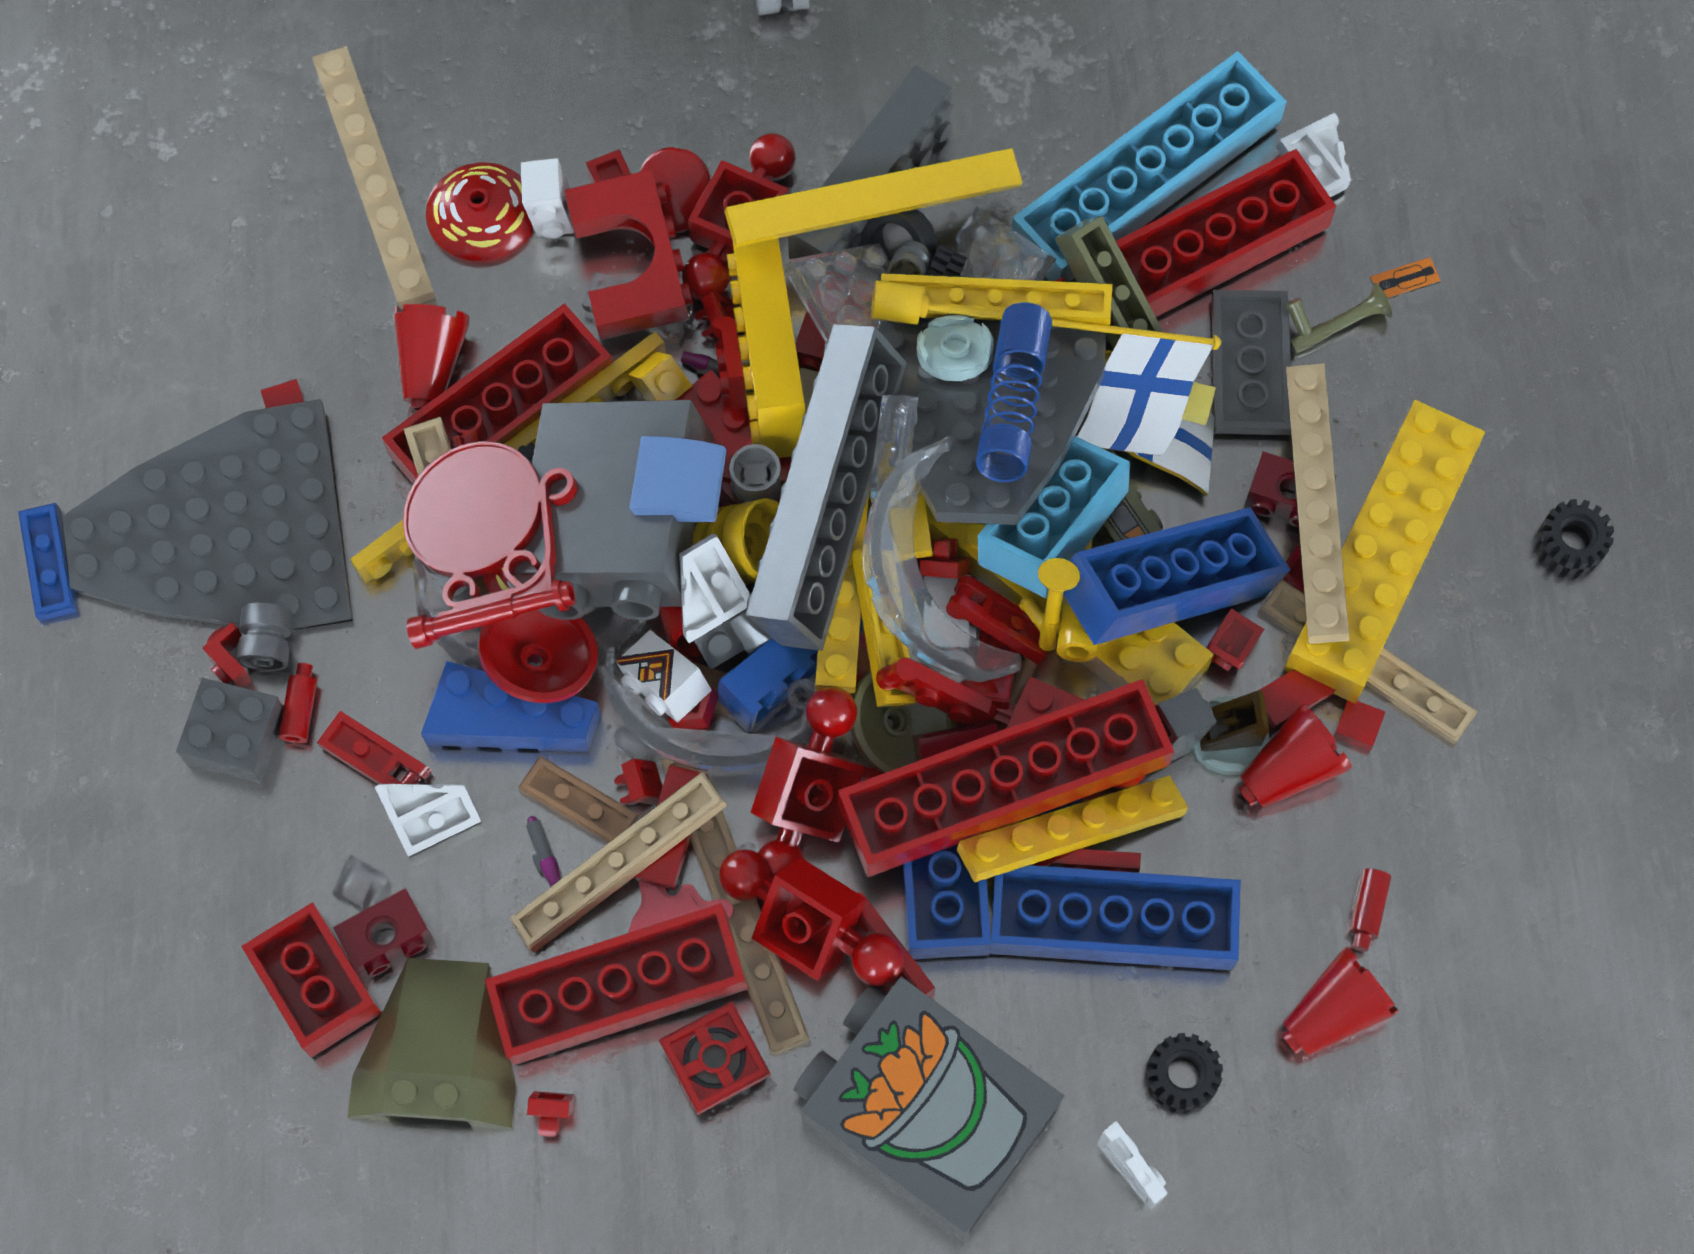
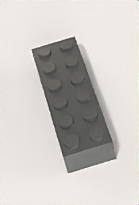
(892, 142)

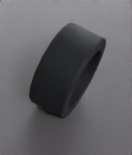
(913, 221)

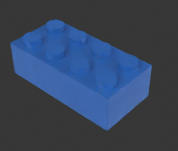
(945, 908)

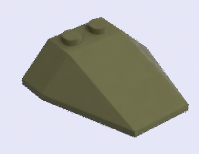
(436, 1051)

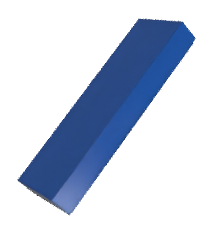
(47, 561)

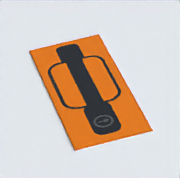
(1407, 277)

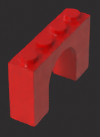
(634, 205)

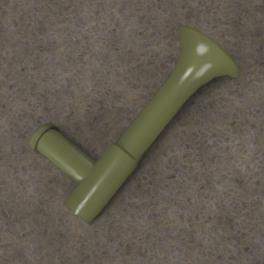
(1309, 336)

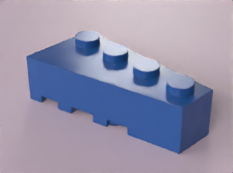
(764, 680)
(477, 713)

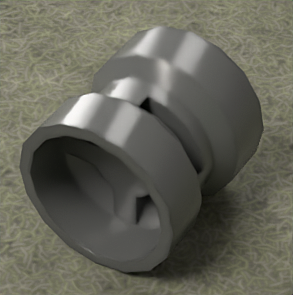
(907, 254)

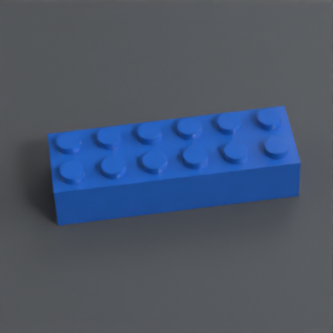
(1174, 575)
(1116, 917)

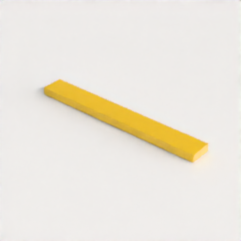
(872, 197)

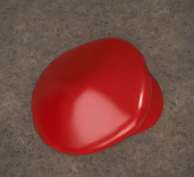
(684, 182)

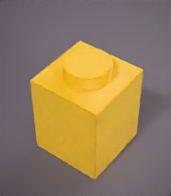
(660, 378)

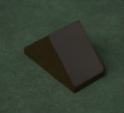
(1238, 725)

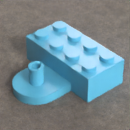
(1061, 517)

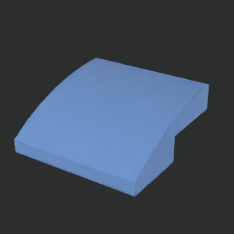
(678, 478)

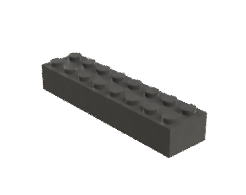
(825, 489)

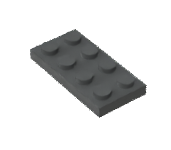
(1251, 362)

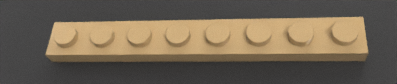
(373, 177)
(1317, 504)

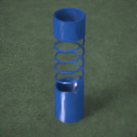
(1020, 356)

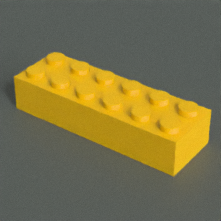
(767, 346)

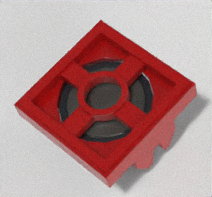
(715, 1060)

